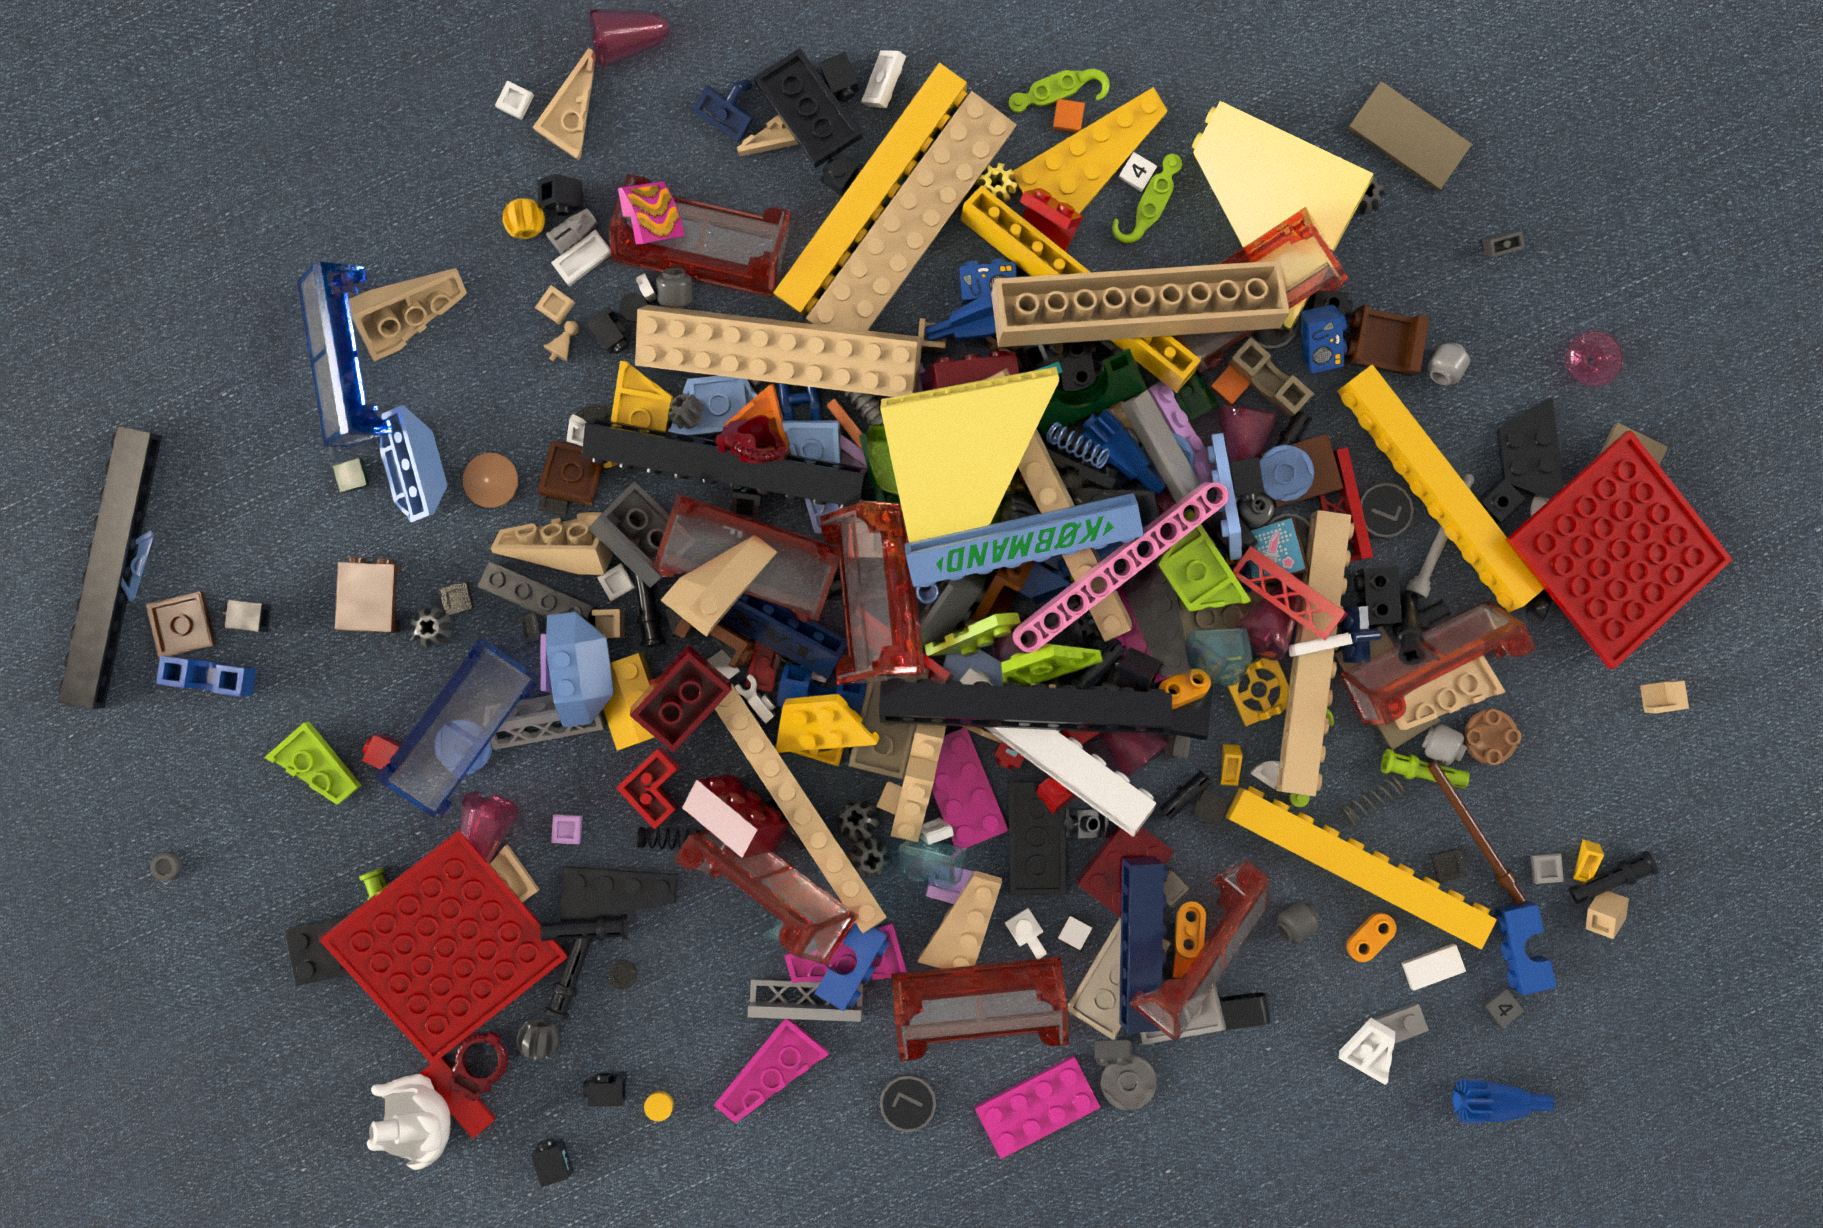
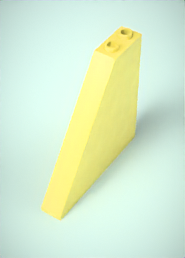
(1270, 175)
(961, 448)

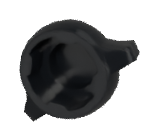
(1539, 607)

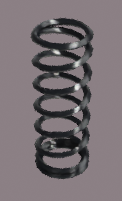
(642, 840)

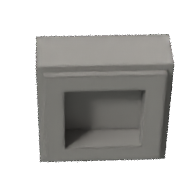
(1546, 868)

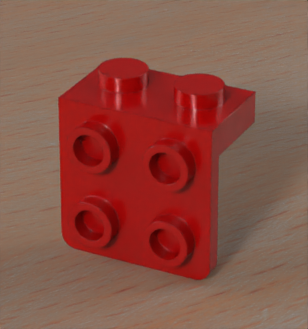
(1052, 218)

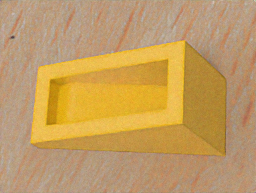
(1230, 764)
(1588, 860)

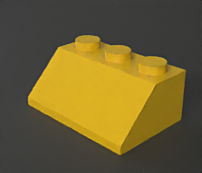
(629, 682)

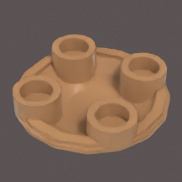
(490, 480)
(1491, 736)

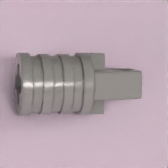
(572, 230)

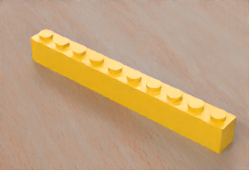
(871, 189)
(1041, 257)
(1440, 488)
(1361, 868)

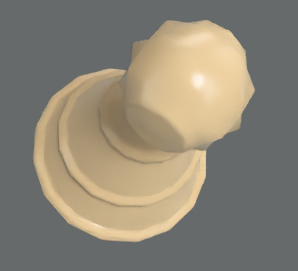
(560, 346)

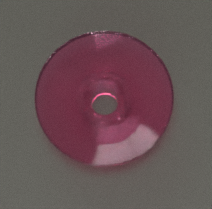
(1606, 357)

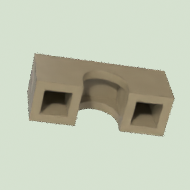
(1279, 389)

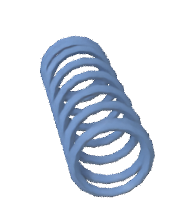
(1057, 438)
(928, 596)

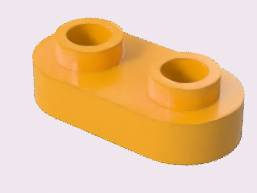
(1186, 688)
(1190, 931)
(1369, 934)

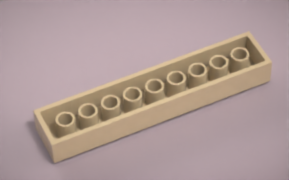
(914, 217)
(1139, 303)
(778, 351)

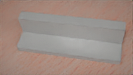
(1161, 445)

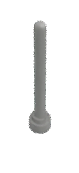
(1421, 583)

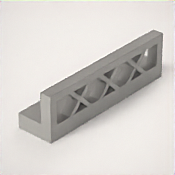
(541, 714)
(798, 1010)

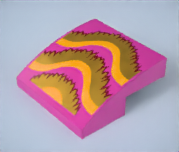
(651, 212)

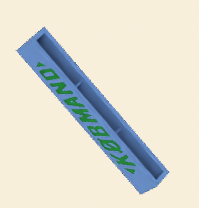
(1024, 540)

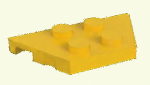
(639, 401)
(821, 724)

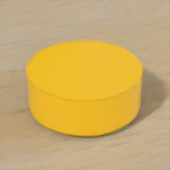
(658, 1106)

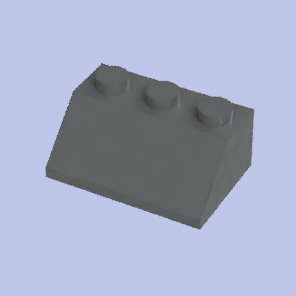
(633, 531)
(951, 607)

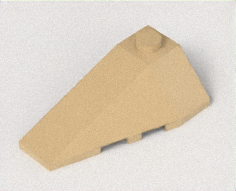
(399, 310)
(557, 545)
(714, 587)

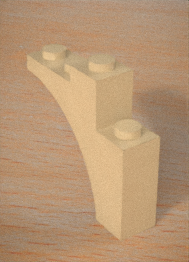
(918, 781)

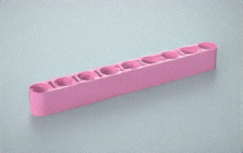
(1134, 563)

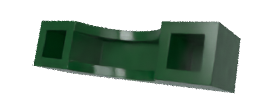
(1117, 382)

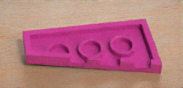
(846, 960)
(777, 1062)

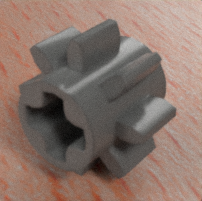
(686, 411)

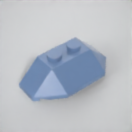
(412, 464)
(578, 668)

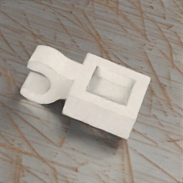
(761, 704)
(1025, 930)

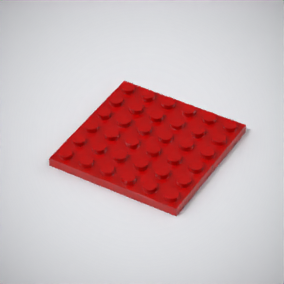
(1619, 549)
(444, 947)

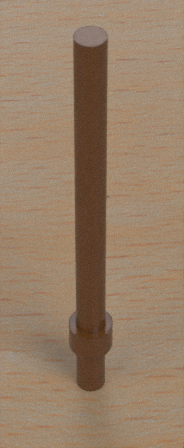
(1504, 876)

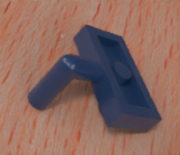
(724, 111)
(1357, 625)

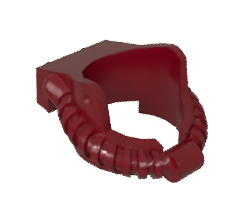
(745, 434)
(464, 1079)

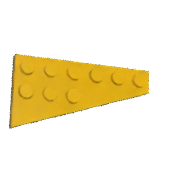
(1089, 159)

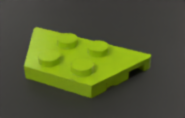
(1200, 572)
(1047, 663)

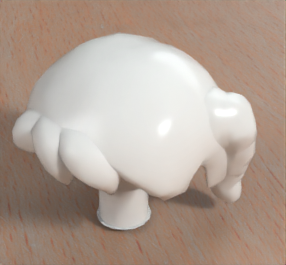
(413, 1123)

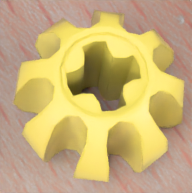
(993, 175)

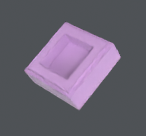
(566, 829)

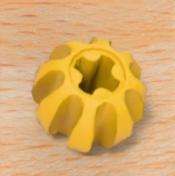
(523, 218)

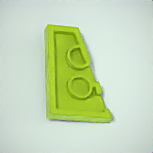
(978, 635)
(314, 761)

